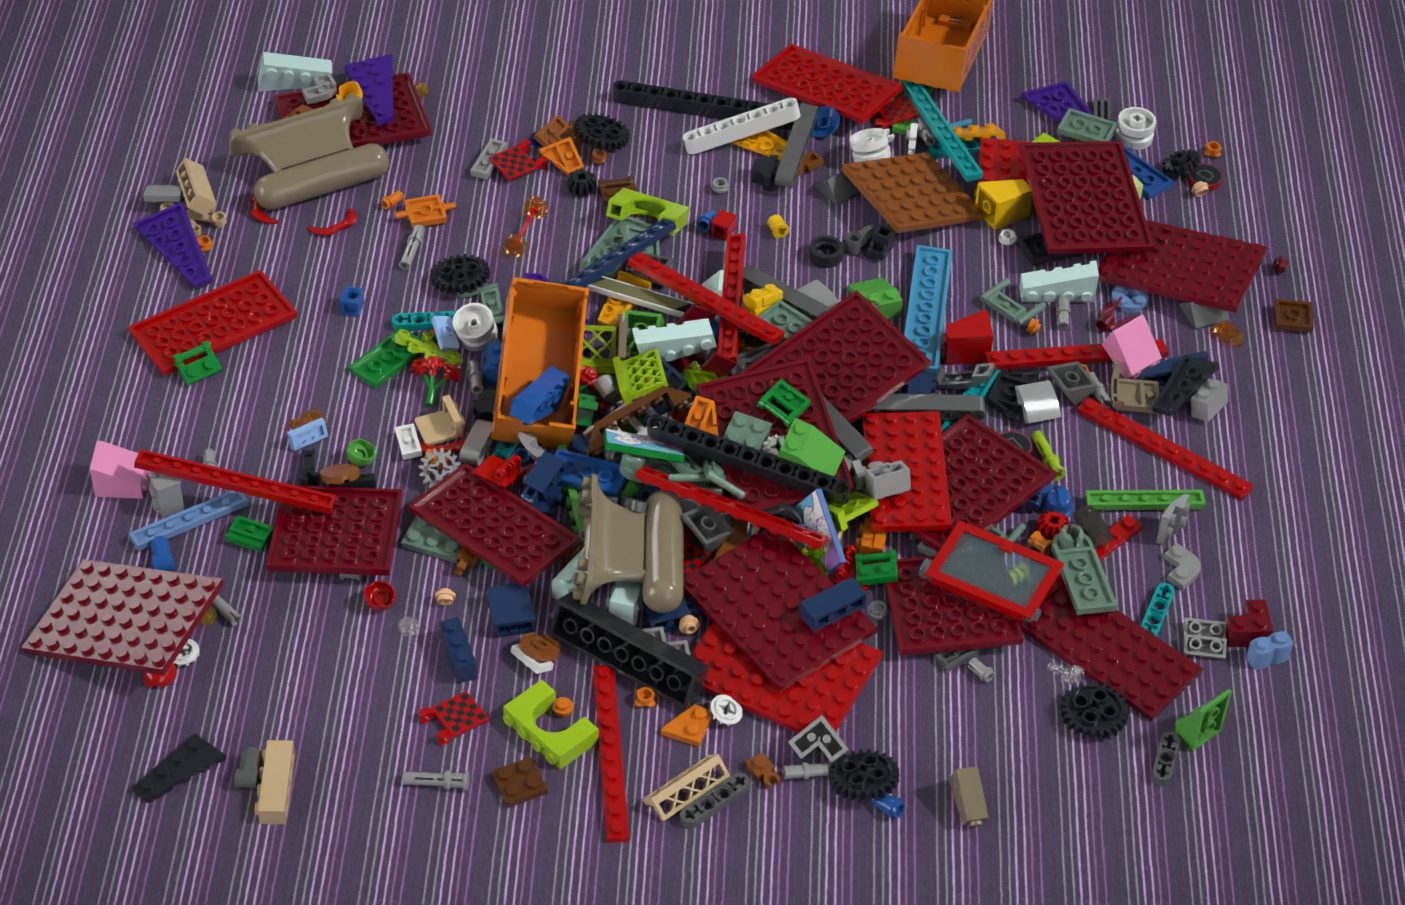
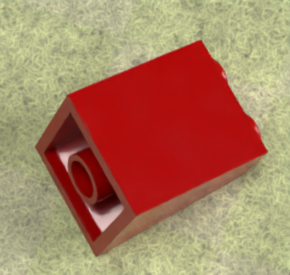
(967, 340)

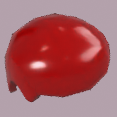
(379, 595)
(160, 680)

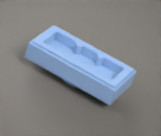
(445, 333)
(307, 434)

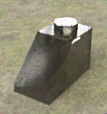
(1092, 525)

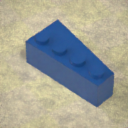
(541, 396)

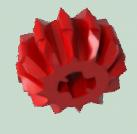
(1051, 524)

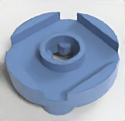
(1127, 305)

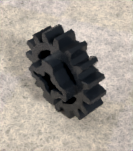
(1181, 162)

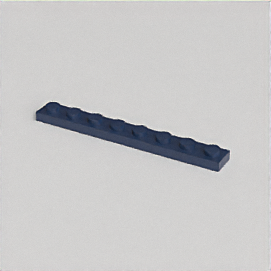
(621, 254)

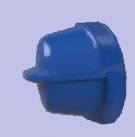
(1057, 499)

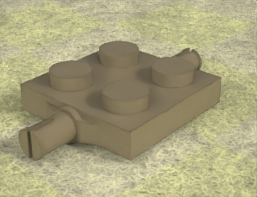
(623, 338)

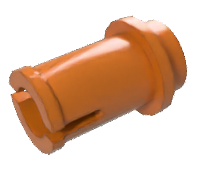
(389, 201)

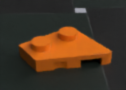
(563, 155)
(703, 415)
(689, 726)

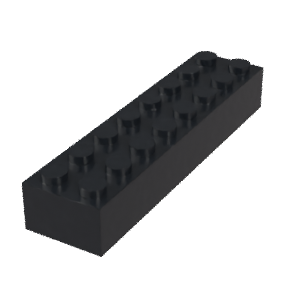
(629, 651)

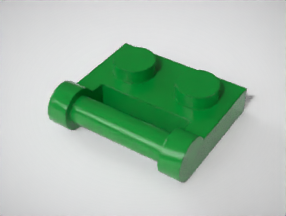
(199, 369)
(786, 397)
(877, 572)

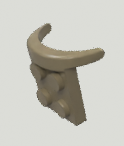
(1132, 393)

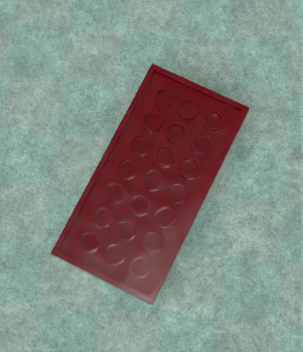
(495, 525)
(1114, 653)

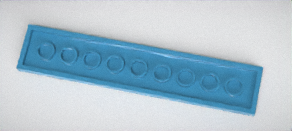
(928, 302)

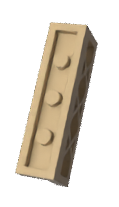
(680, 782)

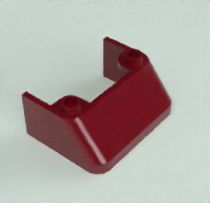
(716, 363)

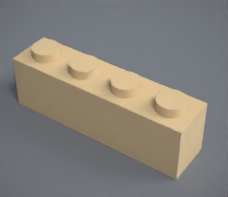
(195, 187)
(276, 782)

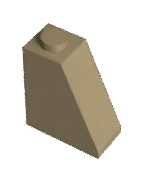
(969, 796)

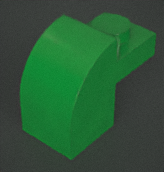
(585, 407)

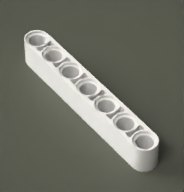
(741, 126)

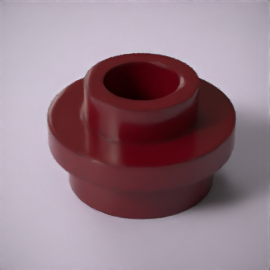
(1280, 264)

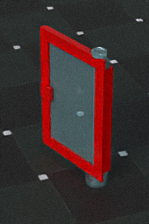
(993, 572)

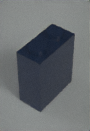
(510, 610)

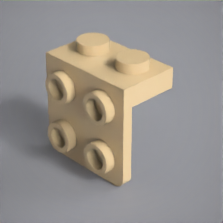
(441, 425)

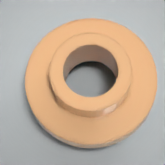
(1200, 188)
(445, 596)
(688, 624)

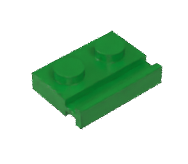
(249, 533)

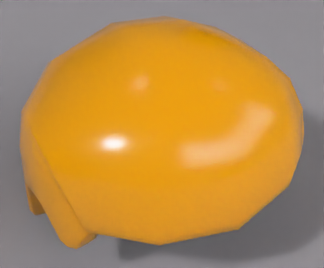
(348, 88)

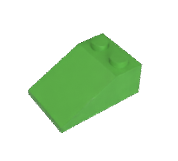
(880, 291)
(641, 320)
(811, 448)
(1203, 721)

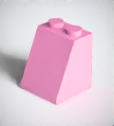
(1133, 347)
(115, 474)

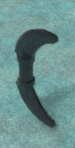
(782, 509)

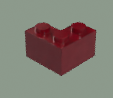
(1252, 624)

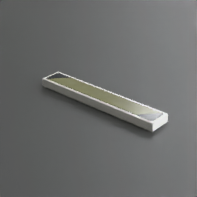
(640, 296)

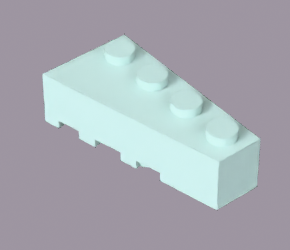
(290, 71)
(1075, 282)

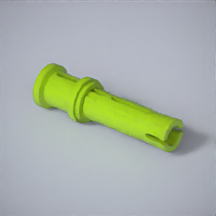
(1049, 458)

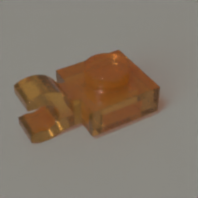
(1227, 331)

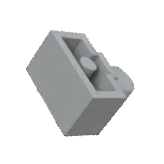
(1209, 400)
(887, 479)
(166, 494)

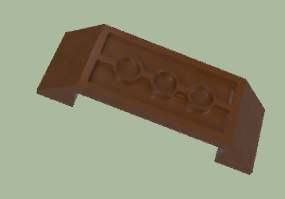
(674, 398)

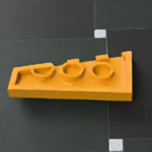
(972, 131)
(763, 143)
(614, 306)

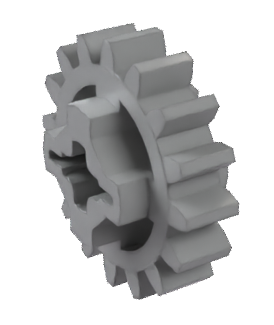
(440, 460)

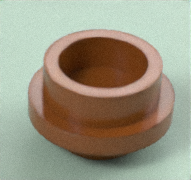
(599, 157)

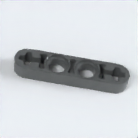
(712, 798)

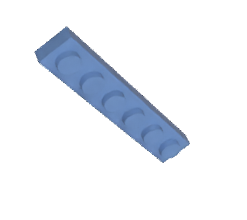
(189, 518)

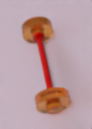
(515, 244)

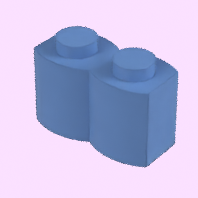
(1269, 650)

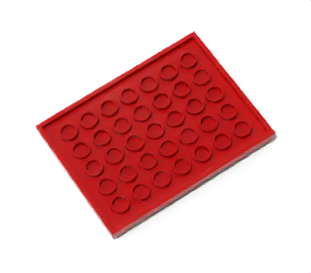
(824, 692)

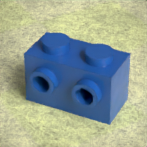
(492, 359)

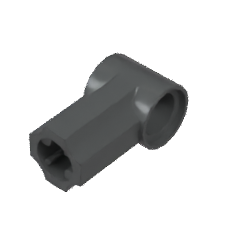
(858, 239)
(248, 773)

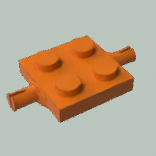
(425, 210)

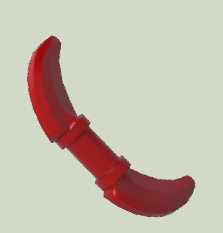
(257, 213)
(348, 222)
(455, 447)

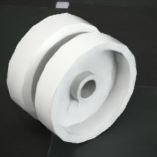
(1135, 128)
(870, 145)
(475, 326)

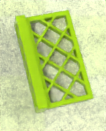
(600, 364)
(626, 379)
(856, 506)

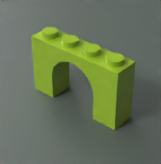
(632, 202)
(557, 747)

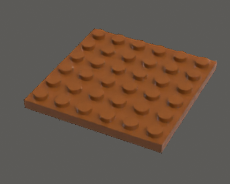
(912, 192)

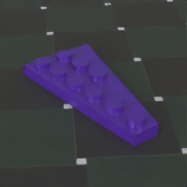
(376, 83)
(1056, 100)
(175, 239)

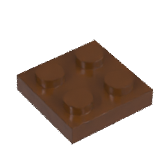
(1293, 315)
(519, 782)

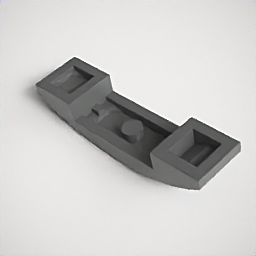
(963, 379)

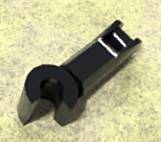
(308, 473)

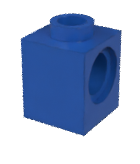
(352, 301)

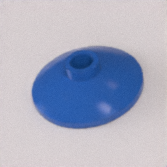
(826, 115)

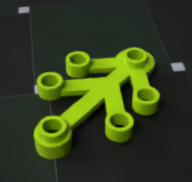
(429, 347)

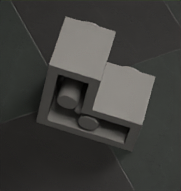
(819, 734)

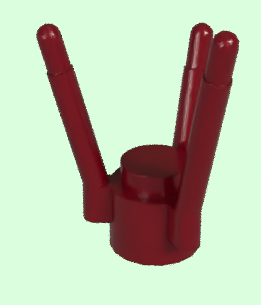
(1106, 319)

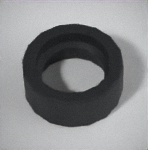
(826, 242)

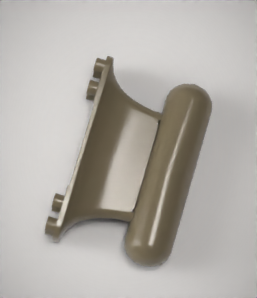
(309, 153)
(632, 546)

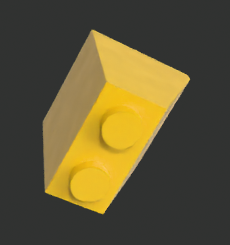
(1004, 201)

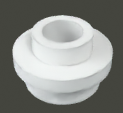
(1007, 237)

